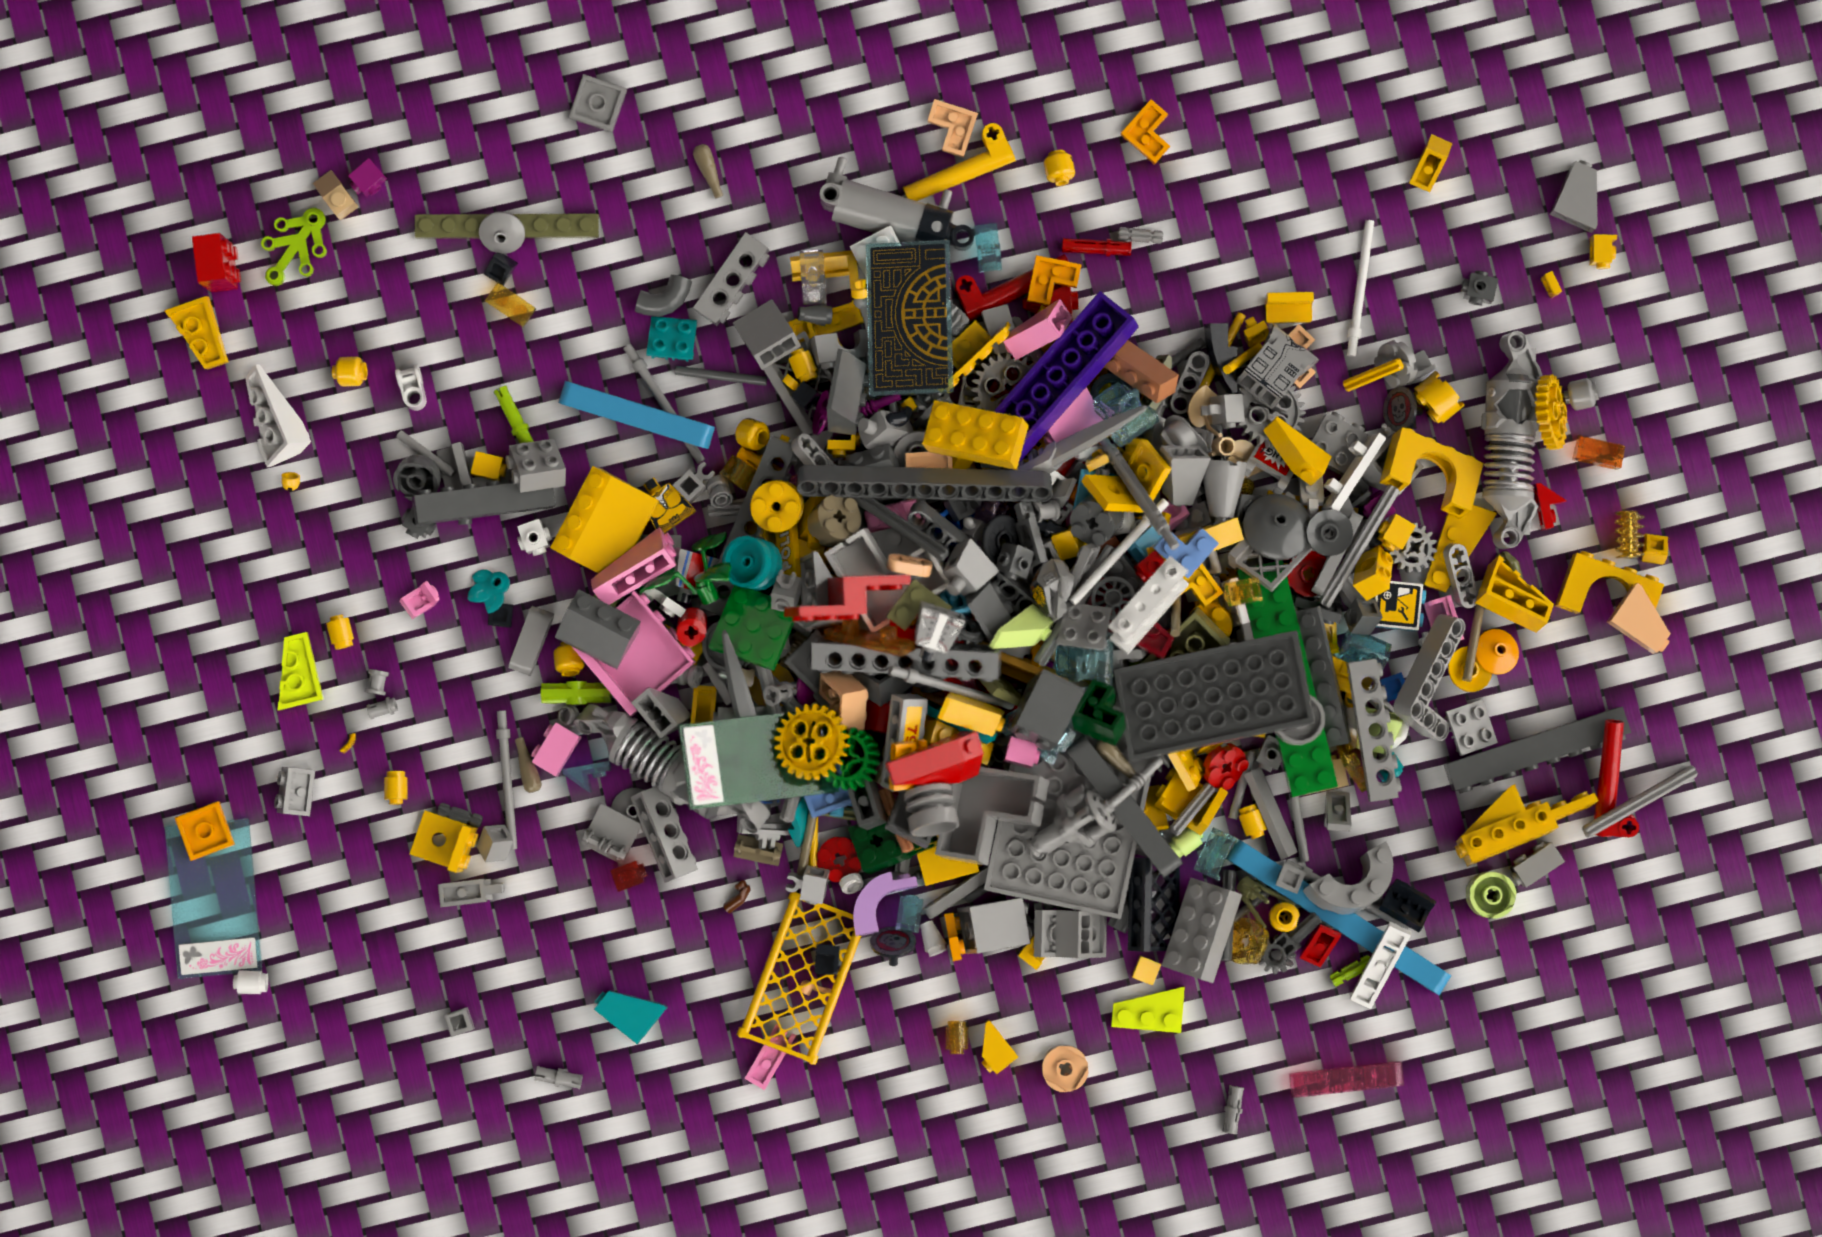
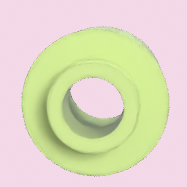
(1185, 842)

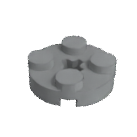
(1393, 350)

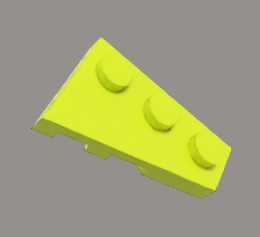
(299, 673)
(1151, 1012)

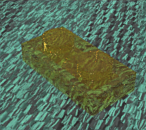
(510, 304)

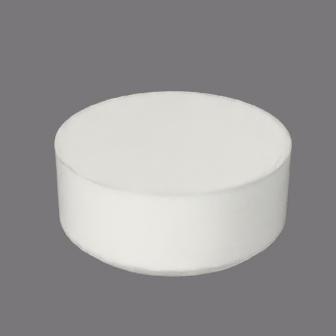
(851, 883)

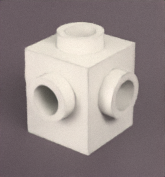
(529, 530)

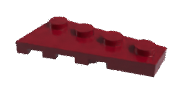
(1157, 639)

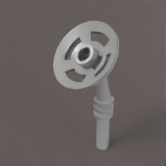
(1107, 806)

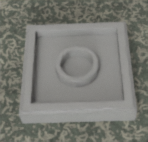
(597, 103)

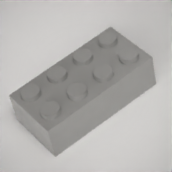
(1201, 930)

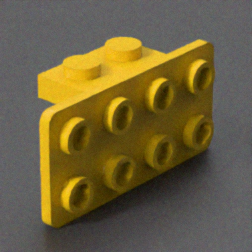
(974, 344)

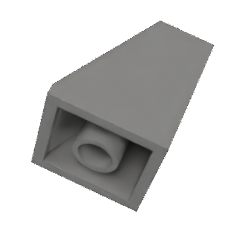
(994, 925)

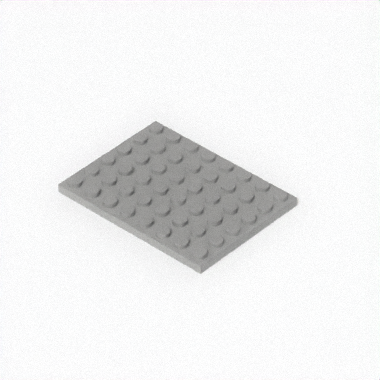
(1072, 874)

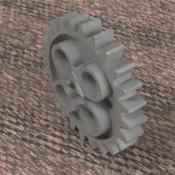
(997, 371)
(1255, 428)

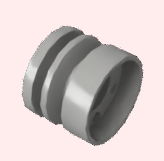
(931, 810)

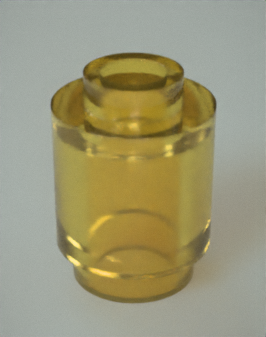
(956, 1037)

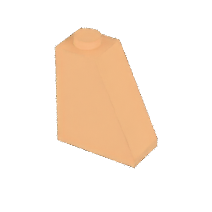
(1640, 620)

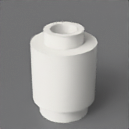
(250, 982)

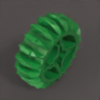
(848, 778)

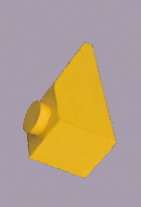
(1297, 451)

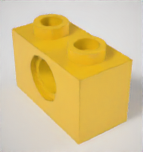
(1373, 573)

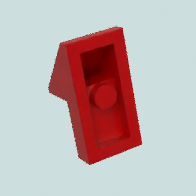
(1545, 498)
(1319, 945)

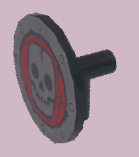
(1401, 409)
(892, 943)

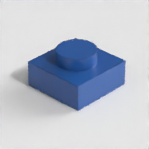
(1393, 685)

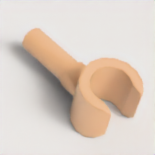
(808, 989)

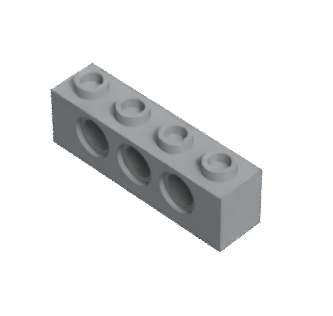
(746, 247)
(661, 844)

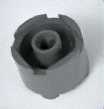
(1092, 523)

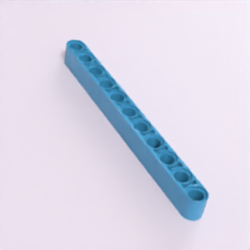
(1348, 924)

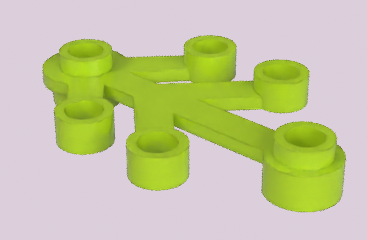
(297, 244)

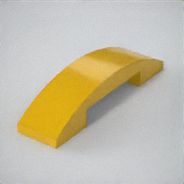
(842, 318)

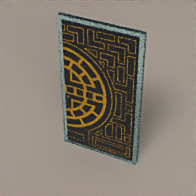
(909, 318)

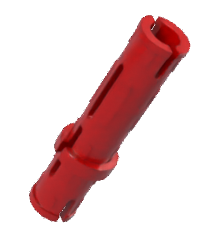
(1103, 247)

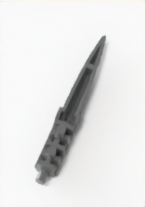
(738, 688)

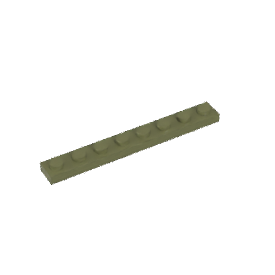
(535, 225)

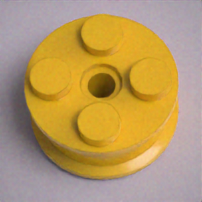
(764, 510)

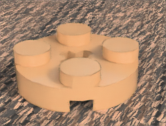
(1051, 1069)

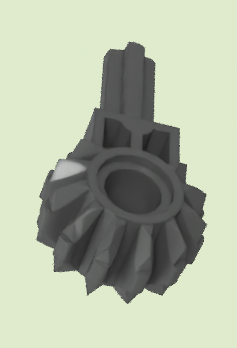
(1288, 944)

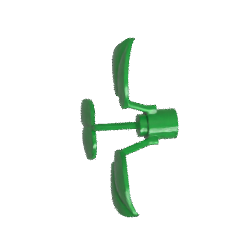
(703, 581)

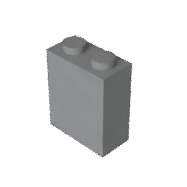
(767, 334)

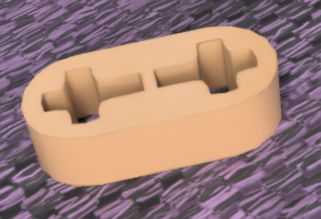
(909, 565)

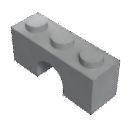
(825, 348)

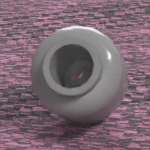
(1581, 394)

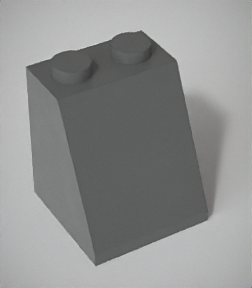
(1045, 709)

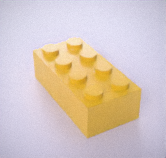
(975, 434)

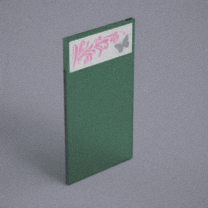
(738, 763)

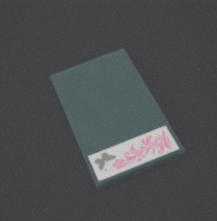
(214, 906)

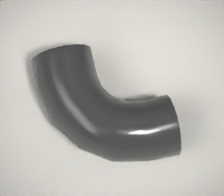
(664, 302)

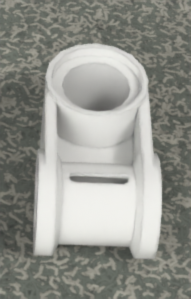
(410, 383)

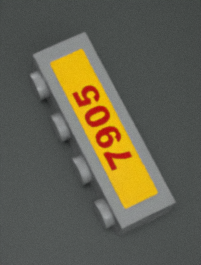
(904, 724)

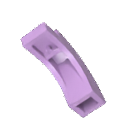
(868, 899)

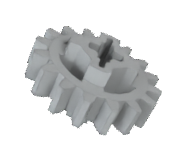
(1418, 554)

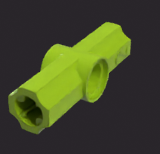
(575, 693)

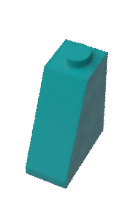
(629, 1013)

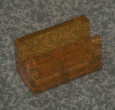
(1598, 452)

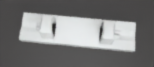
(1364, 455)
(1380, 965)

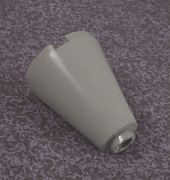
(1222, 487)

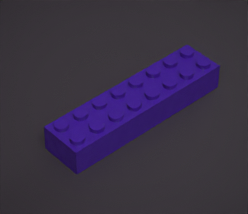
(1068, 367)

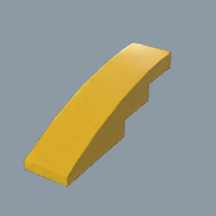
(1224, 533)

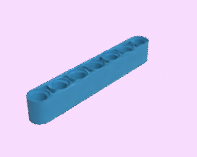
(636, 415)

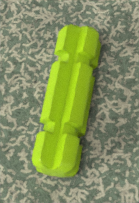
(1349, 971)

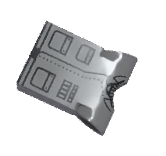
(1276, 367)

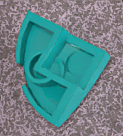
(798, 825)

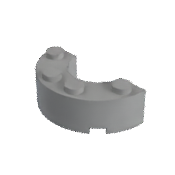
(1349, 899)

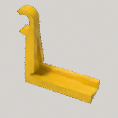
(836, 265)

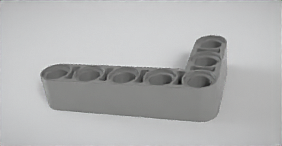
(1425, 676)

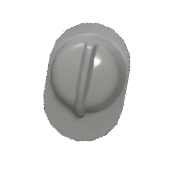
(1180, 433)

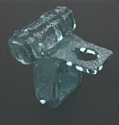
(1120, 399)
(1085, 663)

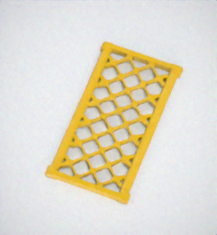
(743, 1032)

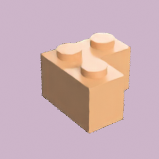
(845, 697)

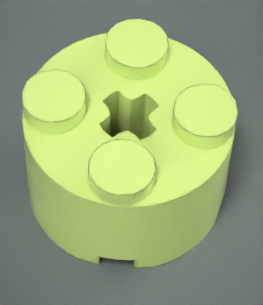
(1503, 898)

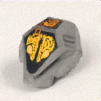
(1052, 588)

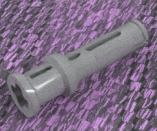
(778, 689)

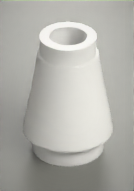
(932, 939)

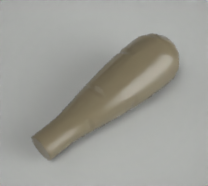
(706, 164)
(1115, 758)
(529, 774)

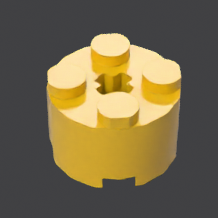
(1438, 398)

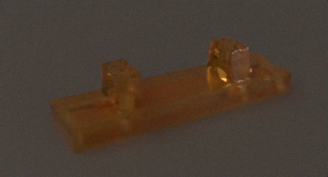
(884, 642)

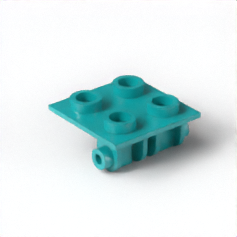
(671, 338)

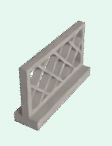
(797, 412)
(1243, 552)

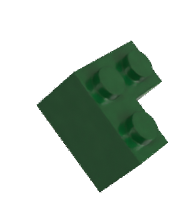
(1096, 714)

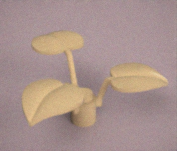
(1222, 446)

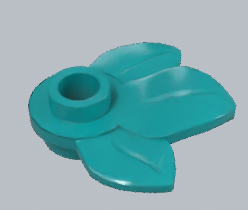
(486, 591)

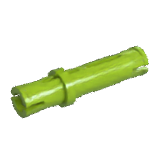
(519, 428)

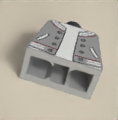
(936, 629)

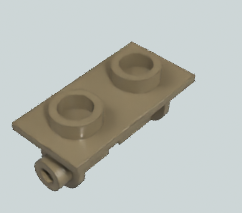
(748, 849)

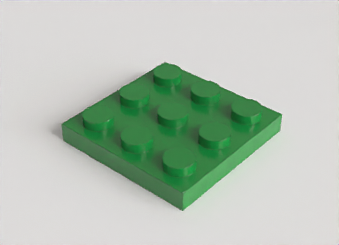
(753, 628)

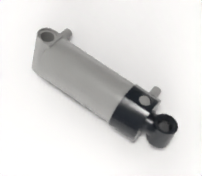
(877, 209)

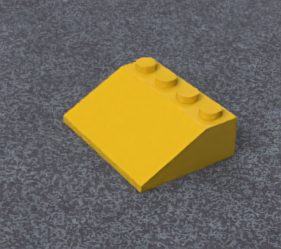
(603, 521)

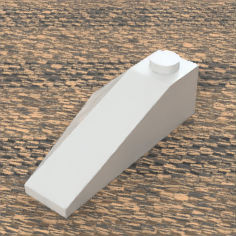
(279, 425)

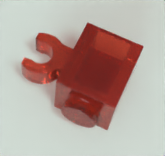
(629, 875)

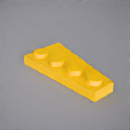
(1457, 530)

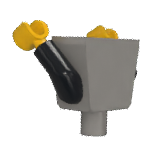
(886, 426)

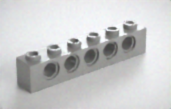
(1391, 786)

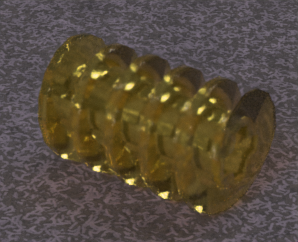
(1629, 534)

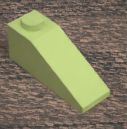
(1023, 630)

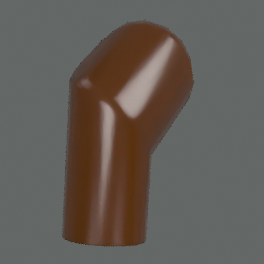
(739, 898)

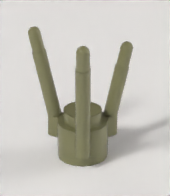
(1251, 890)

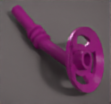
(821, 409)

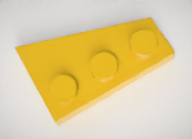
(200, 329)

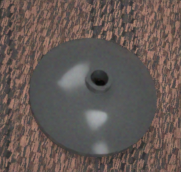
(1269, 536)

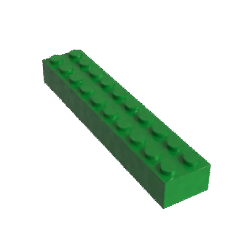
(1305, 766)

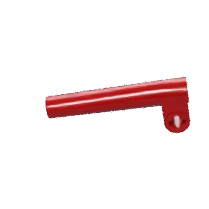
(975, 302)
(1609, 780)

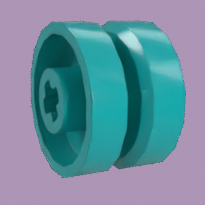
(753, 562)

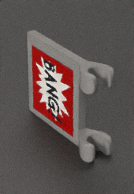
(1272, 463)

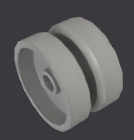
(1307, 733)

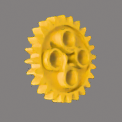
(1551, 412)
(791, 740)

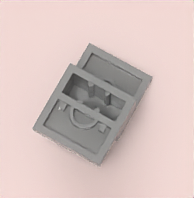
(1069, 934)

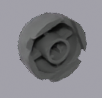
(417, 474)

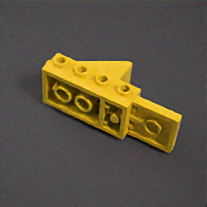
(1511, 824)

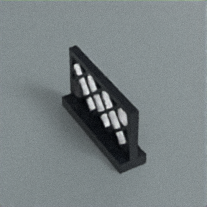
(1142, 903)

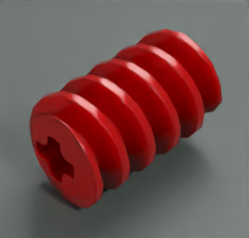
(692, 626)

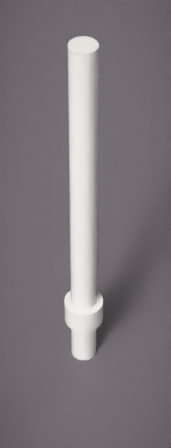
(1354, 331)
(1115, 555)

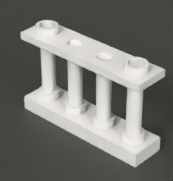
(1148, 605)

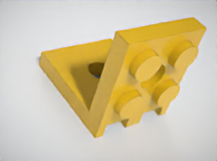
(1113, 493)
(458, 842)

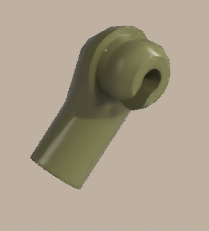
(1510, 561)

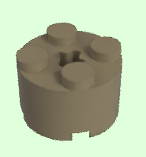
(834, 520)

